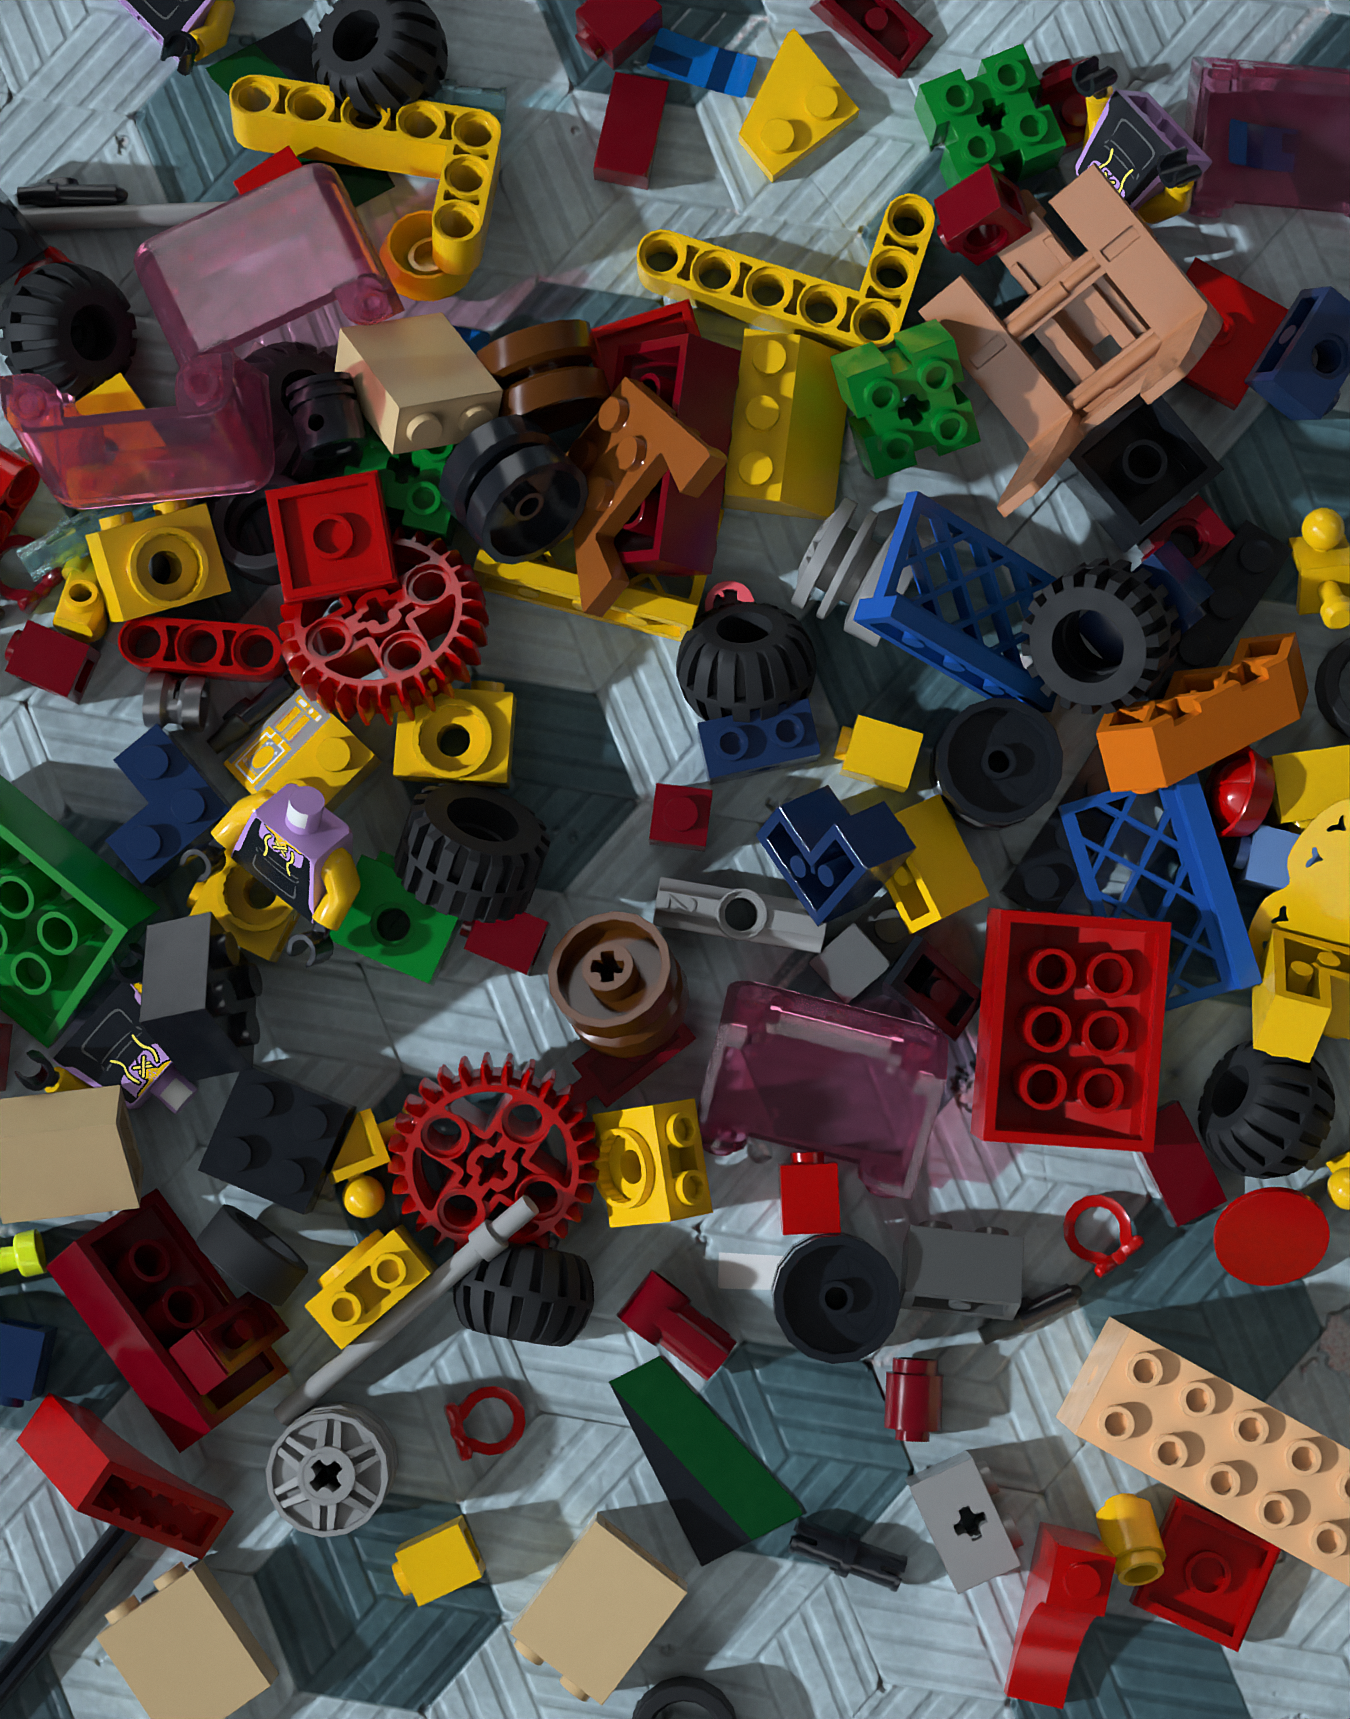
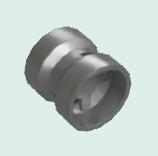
(176, 701)

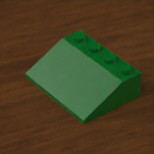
(58, 919)

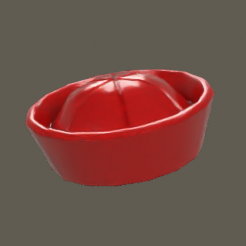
(1239, 792)

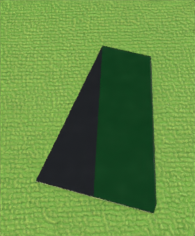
(289, 56)
(703, 1469)

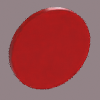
(1271, 1236)

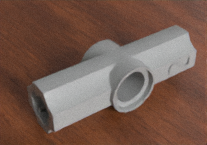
(702, 910)

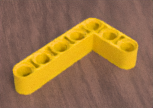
(424, 140)
(797, 289)

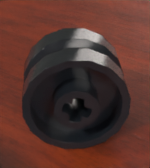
(513, 489)
(1024, 745)
(868, 1309)

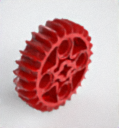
(387, 633)
(492, 1134)

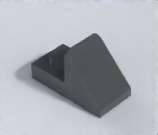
(864, 949)

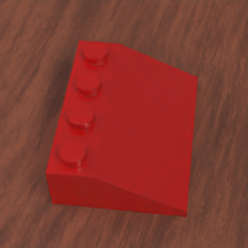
(1070, 1030)

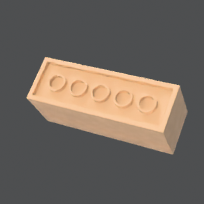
(1215, 1446)

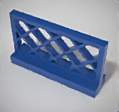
(925, 631)
(1200, 865)

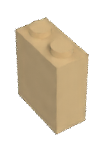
(417, 381)
(67, 1155)
(597, 1610)
(186, 1648)

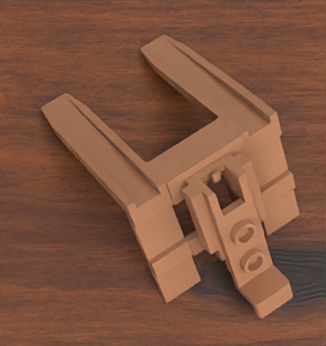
(1115, 288)

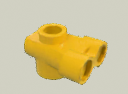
(81, 605)

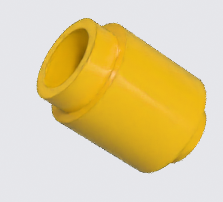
(1133, 1536)

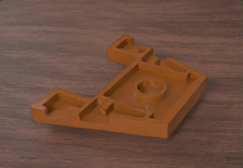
(623, 459)

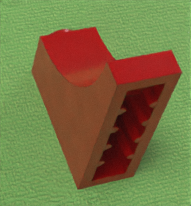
(117, 1482)
(1061, 1599)

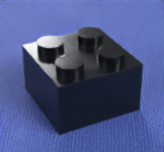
(1138, 469)
(200, 997)
(277, 1139)

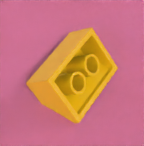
(785, 428)

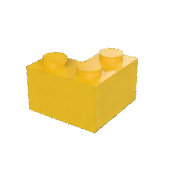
(1300, 995)

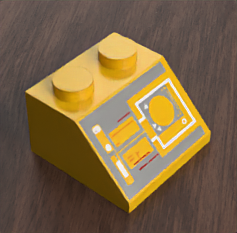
(305, 749)

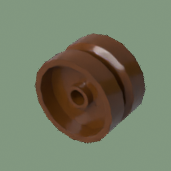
(548, 373)
(618, 984)

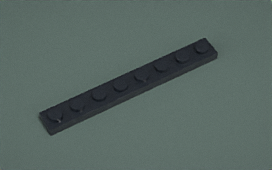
(1239, 583)

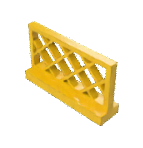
(558, 589)

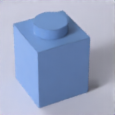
(1264, 858)

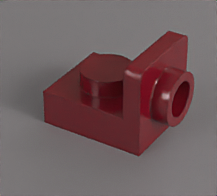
(1065, 102)

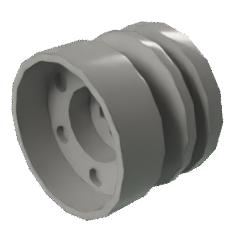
(846, 567)
(330, 1434)

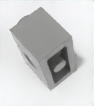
(966, 1555)

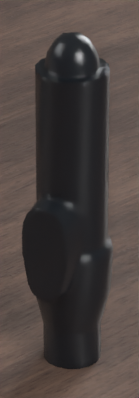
(68, 193)

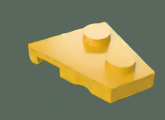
(794, 109)

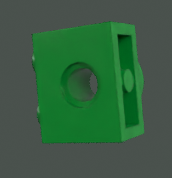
(430, 932)

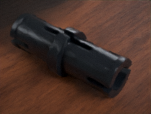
(847, 1554)

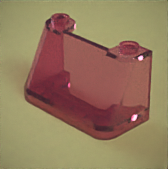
(1303, 142)
(264, 265)
(202, 447)
(823, 1082)

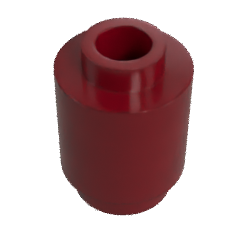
(913, 1398)

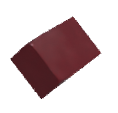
(877, 29)
(630, 131)
(1181, 1167)
(227, 1341)

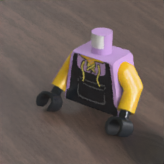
(184, 27)
(1137, 145)
(296, 853)
(115, 1051)

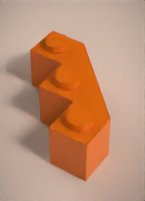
(1204, 715)

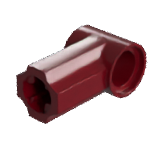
(665, 1317)

